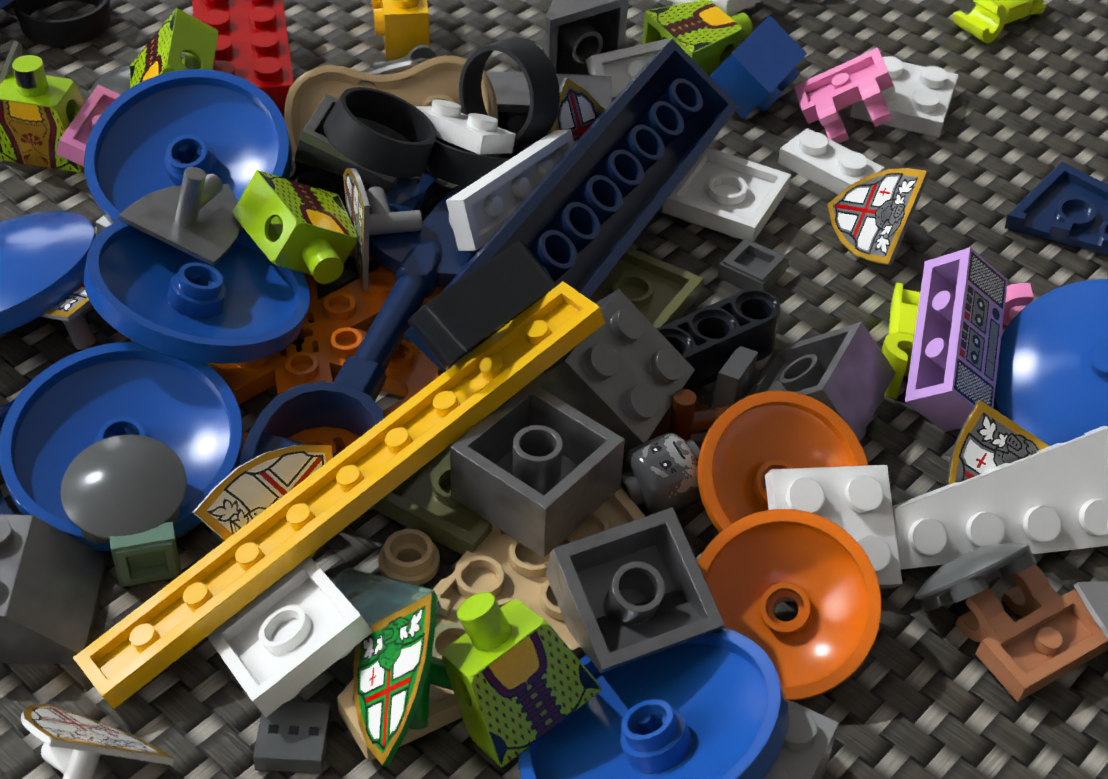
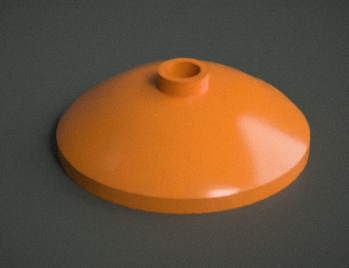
(763, 435)
(802, 561)

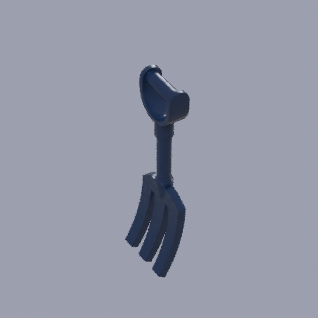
(420, 266)

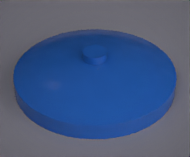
(182, 123)
(40, 263)
(190, 308)
(1057, 363)
(111, 394)
(674, 715)

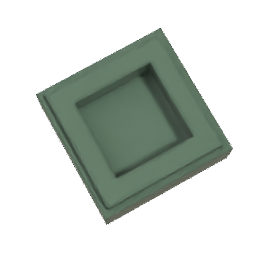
(146, 556)

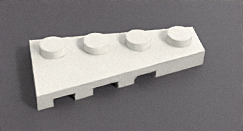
(1042, 500)

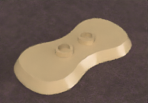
(419, 86)

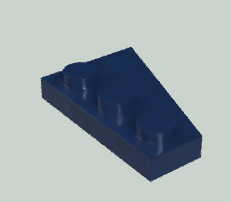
(1065, 209)

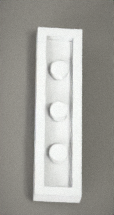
(489, 201)

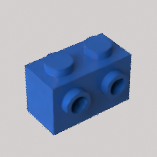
(760, 68)

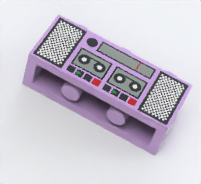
(956, 338)

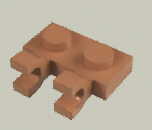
(1041, 646)

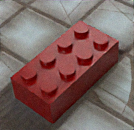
(251, 42)

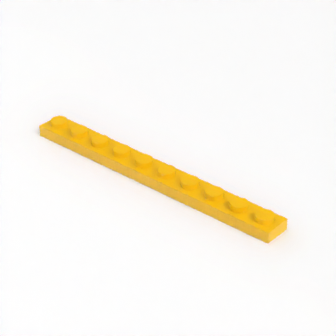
(335, 495)

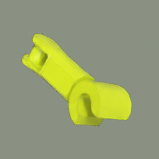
(991, 15)
(900, 337)

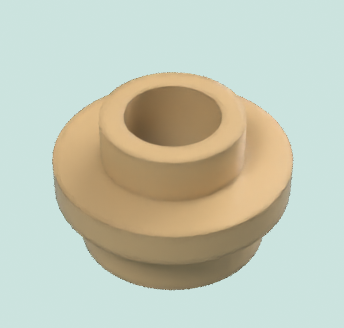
(409, 557)

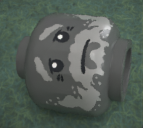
(662, 474)

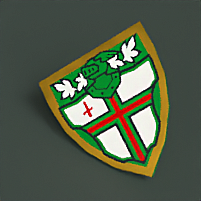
(395, 677)

